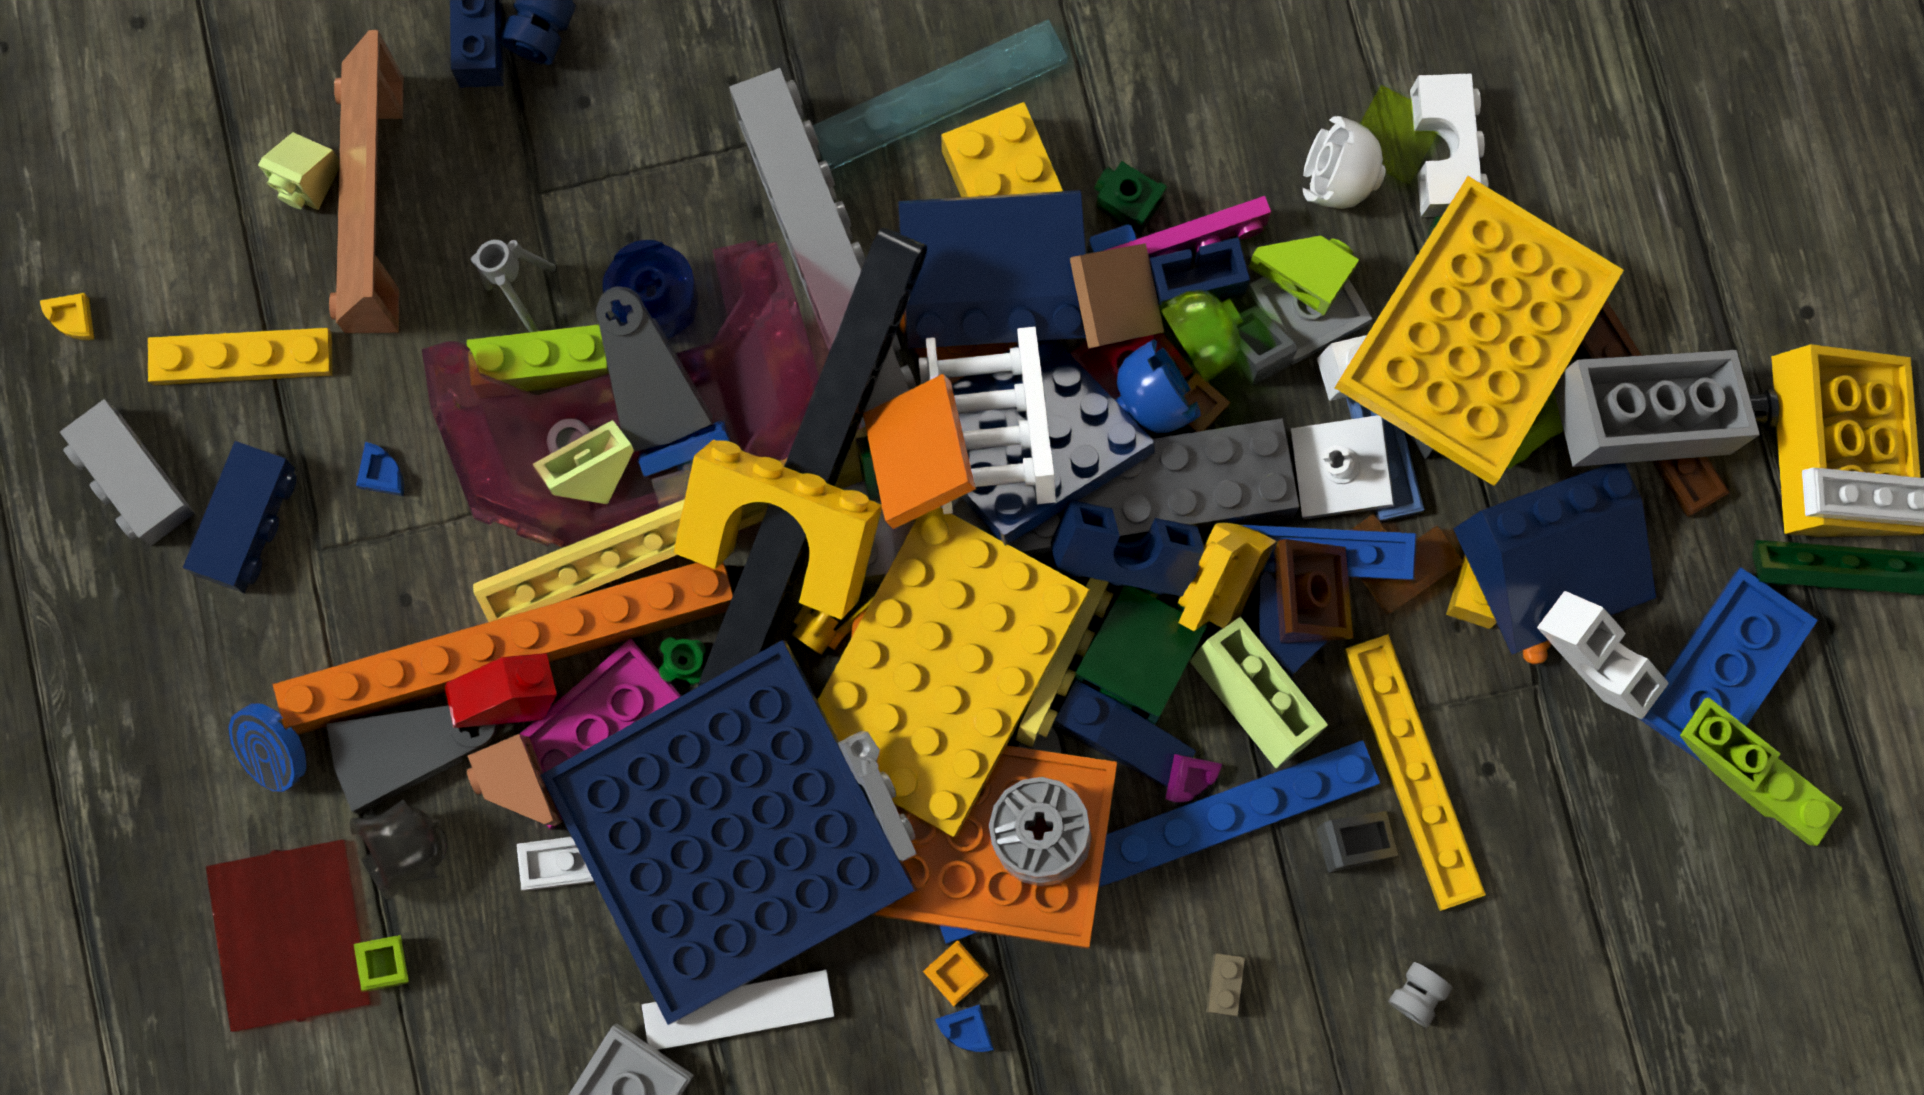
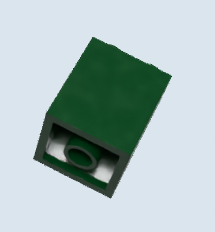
(1139, 652)

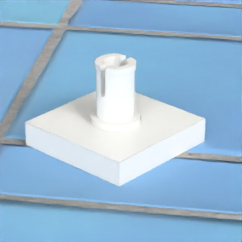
(1342, 467)

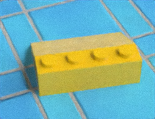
(1843, 415)

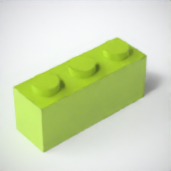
(542, 357)

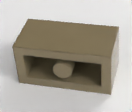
(1225, 985)

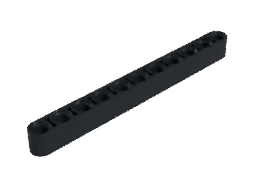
(820, 445)

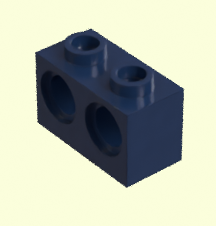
(475, 42)

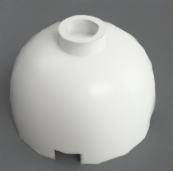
(1343, 165)

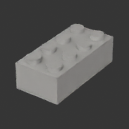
(1655, 407)

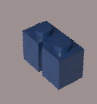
(1218, 270)

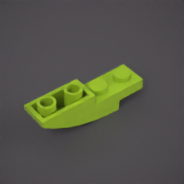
(1757, 773)

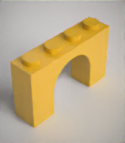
(835, 520)

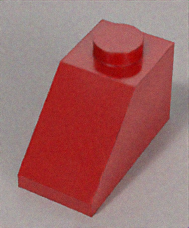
(502, 692)

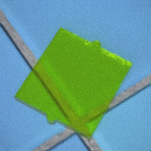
(1392, 124)

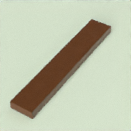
(1689, 479)

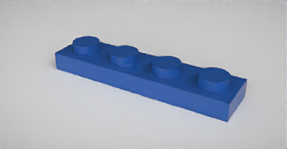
(1367, 552)

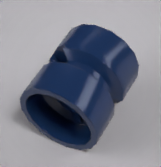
(536, 28)

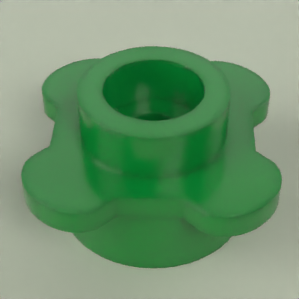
(693, 653)

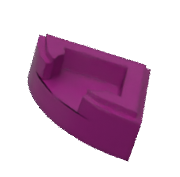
(1190, 777)

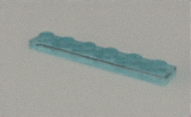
(939, 94)

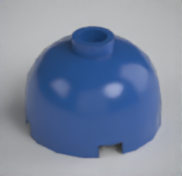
(1155, 390)

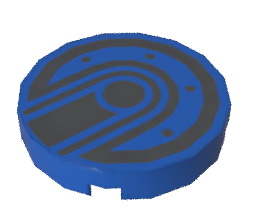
(265, 748)

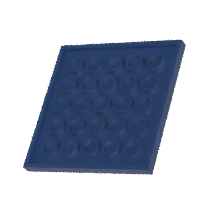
(727, 832)

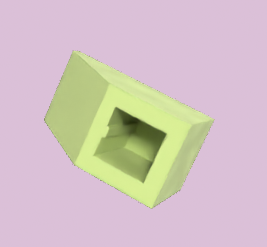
(300, 171)

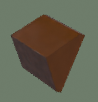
(1312, 592)

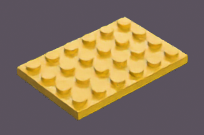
(1479, 330)
(949, 662)

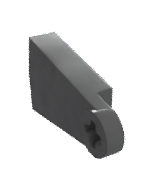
(647, 378)
(397, 751)

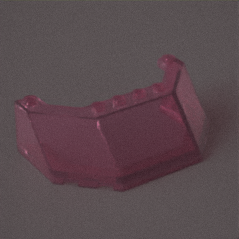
(750, 377)

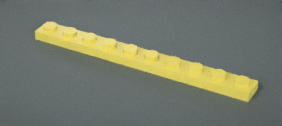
(608, 555)

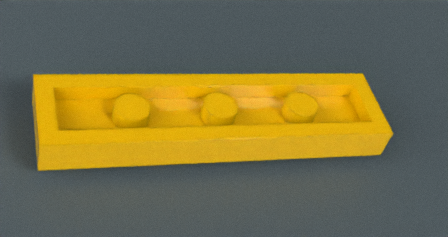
(240, 356)

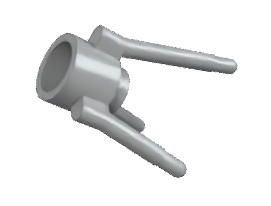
(500, 265)

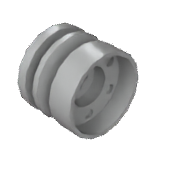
(1060, 851)

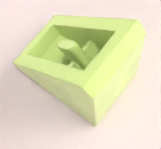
(588, 466)

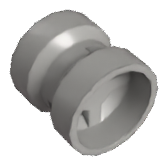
(1414, 1003)

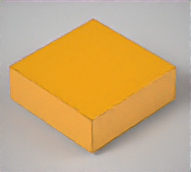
(955, 973)

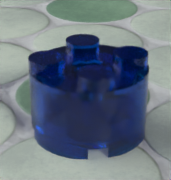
(659, 265)

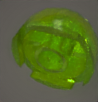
(1205, 329)

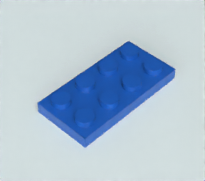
(1731, 656)

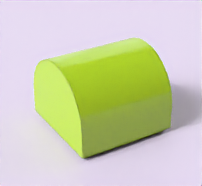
(381, 963)

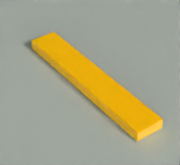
(1414, 772)

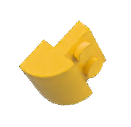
(1226, 575)

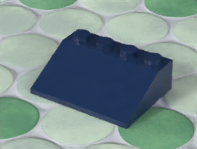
(994, 268)
(1565, 537)

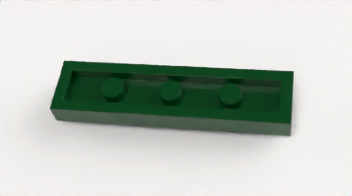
(1839, 567)

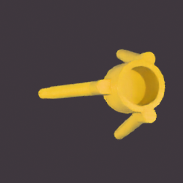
(817, 628)

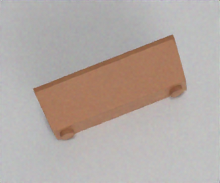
(367, 92)

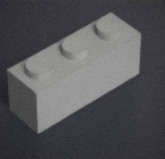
(125, 474)

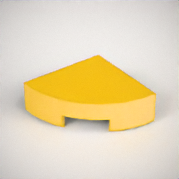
(70, 315)

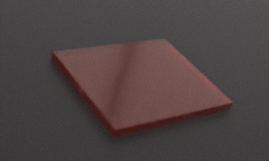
(286, 935)

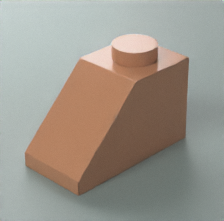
(511, 778)

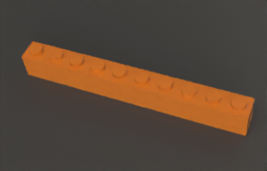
(554, 629)

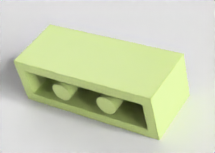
(1258, 692)

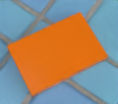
(918, 451)

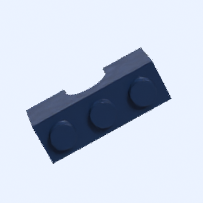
(1159, 561)

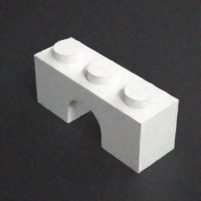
(1447, 107)
(1592, 646)

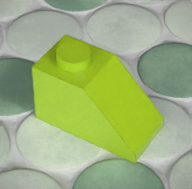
(1307, 268)

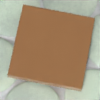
(1116, 295)

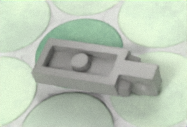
(861, 757)

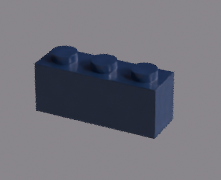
(241, 517)

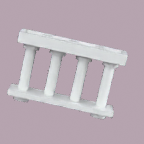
(1026, 397)

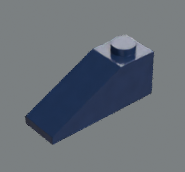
(1119, 733)

